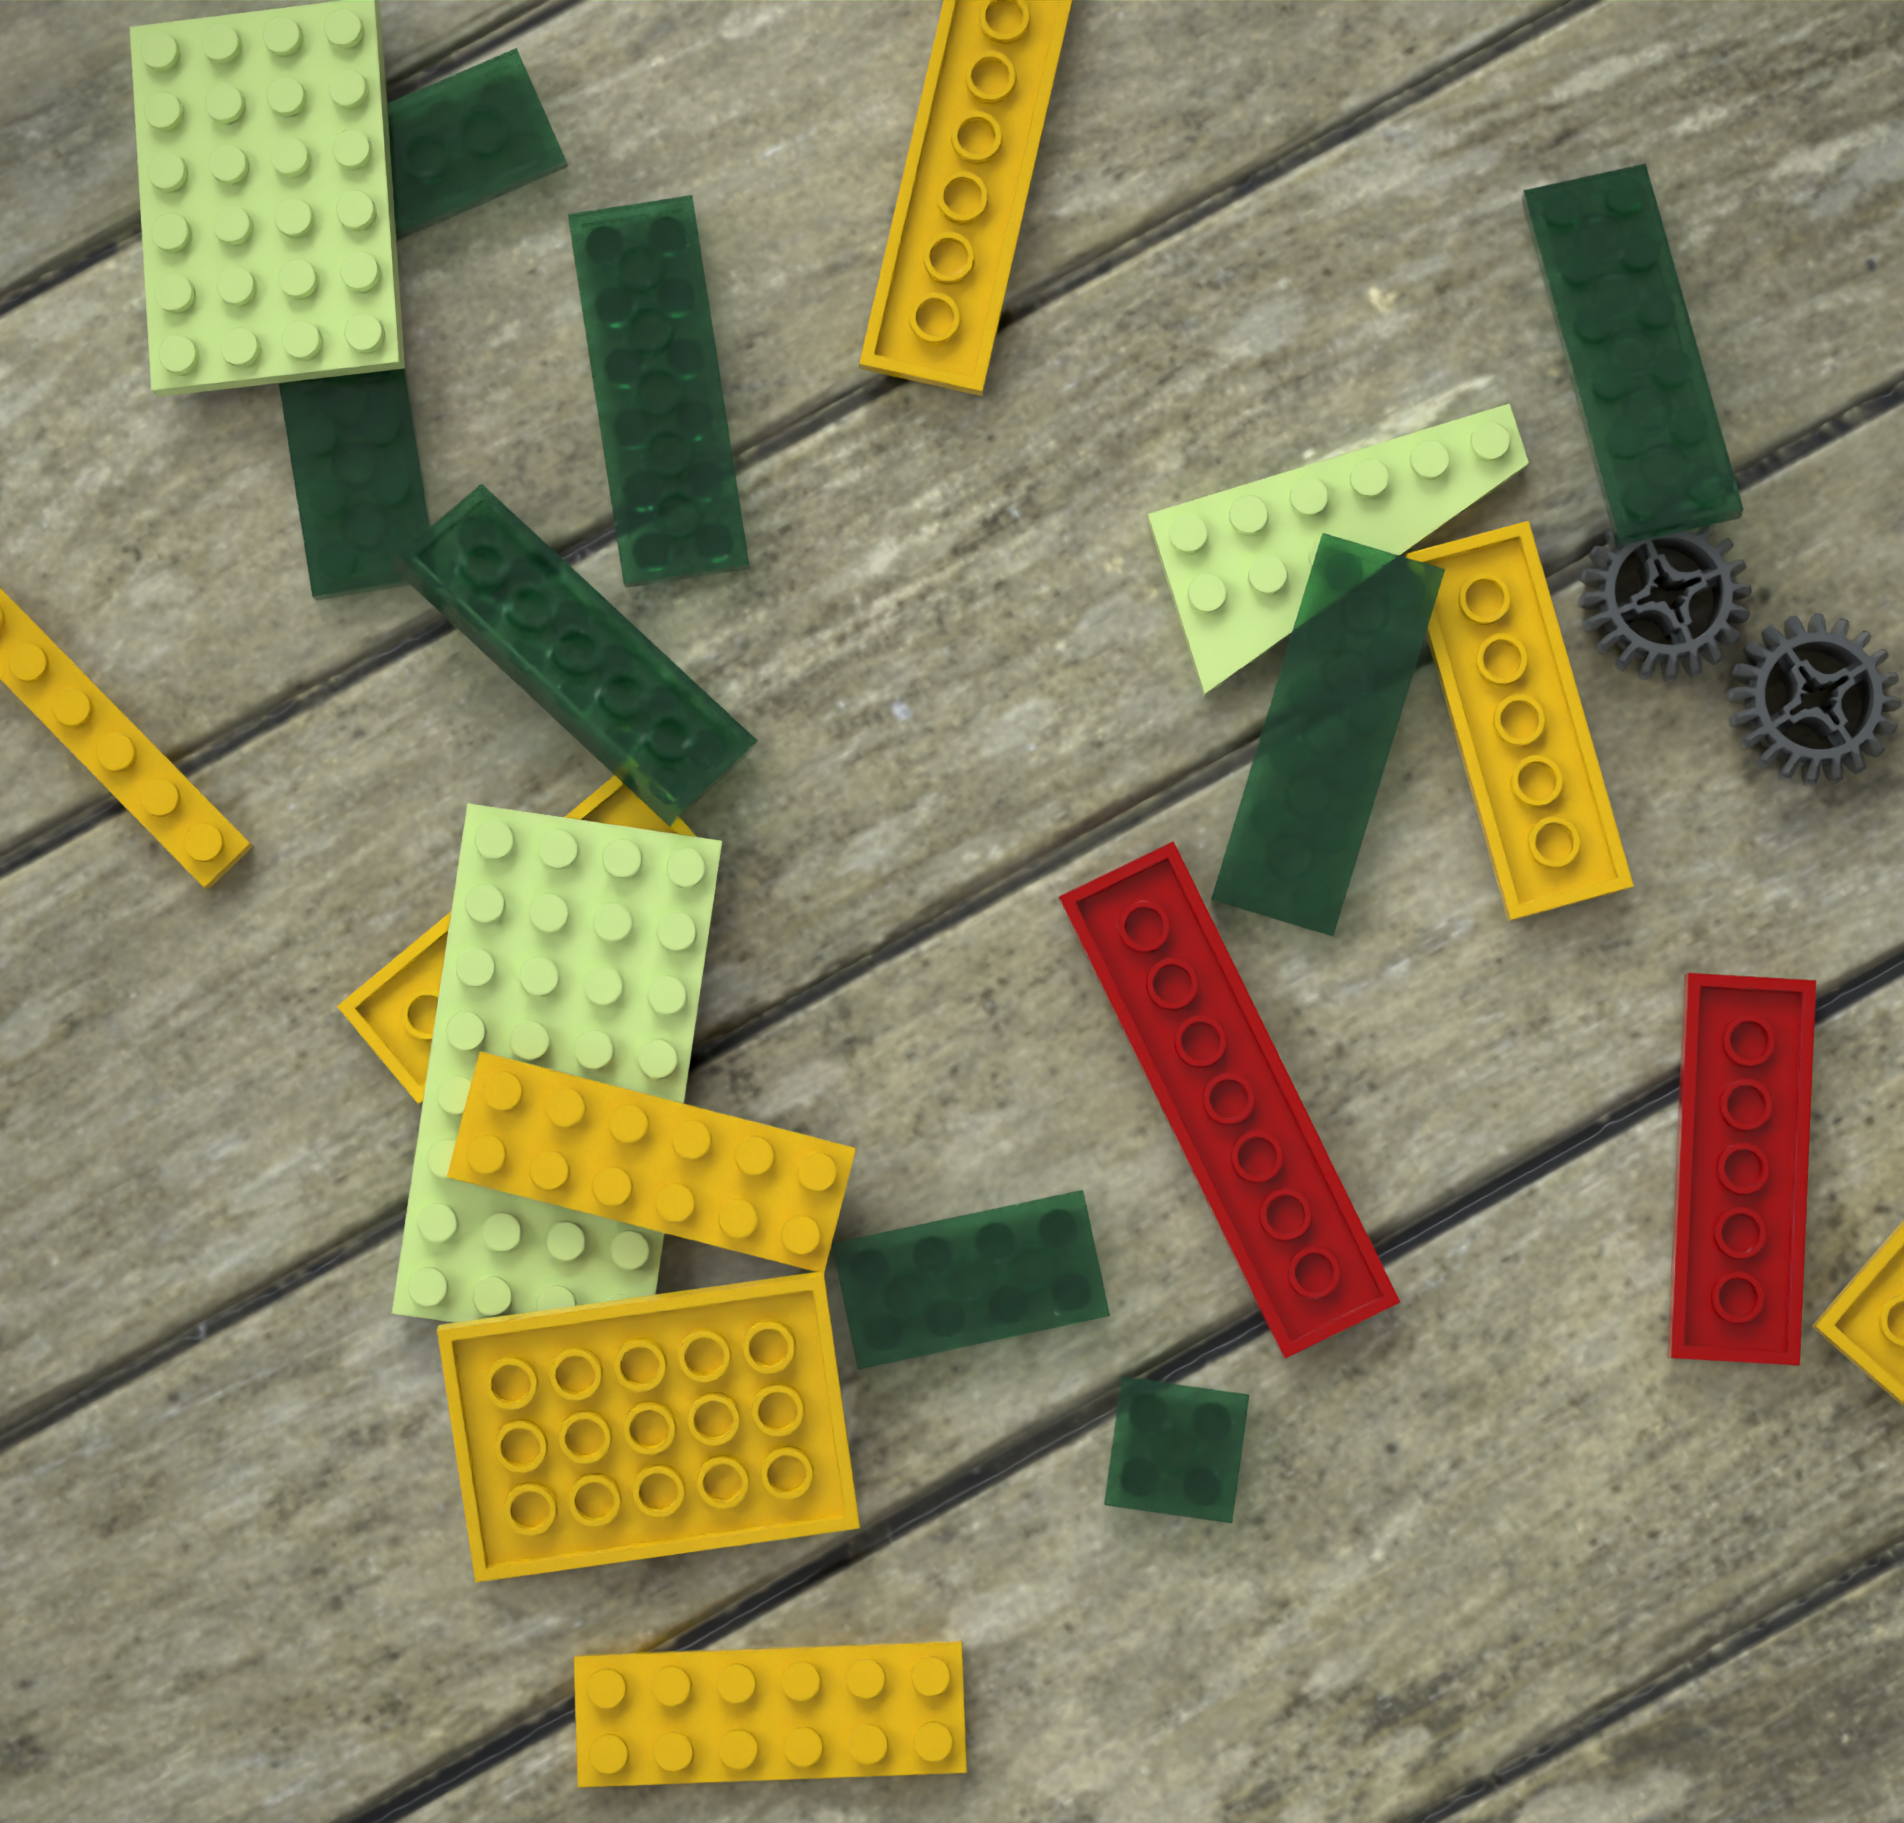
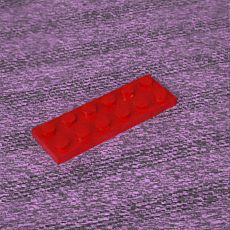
(1742, 1169)

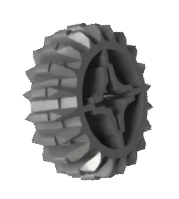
(1654, 566)
(1859, 670)

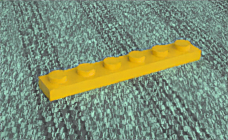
(115, 749)

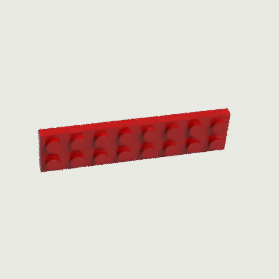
(1229, 1100)

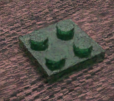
(1176, 1449)

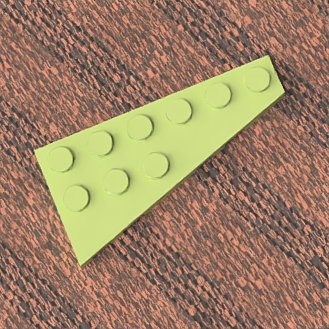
(1248, 551)

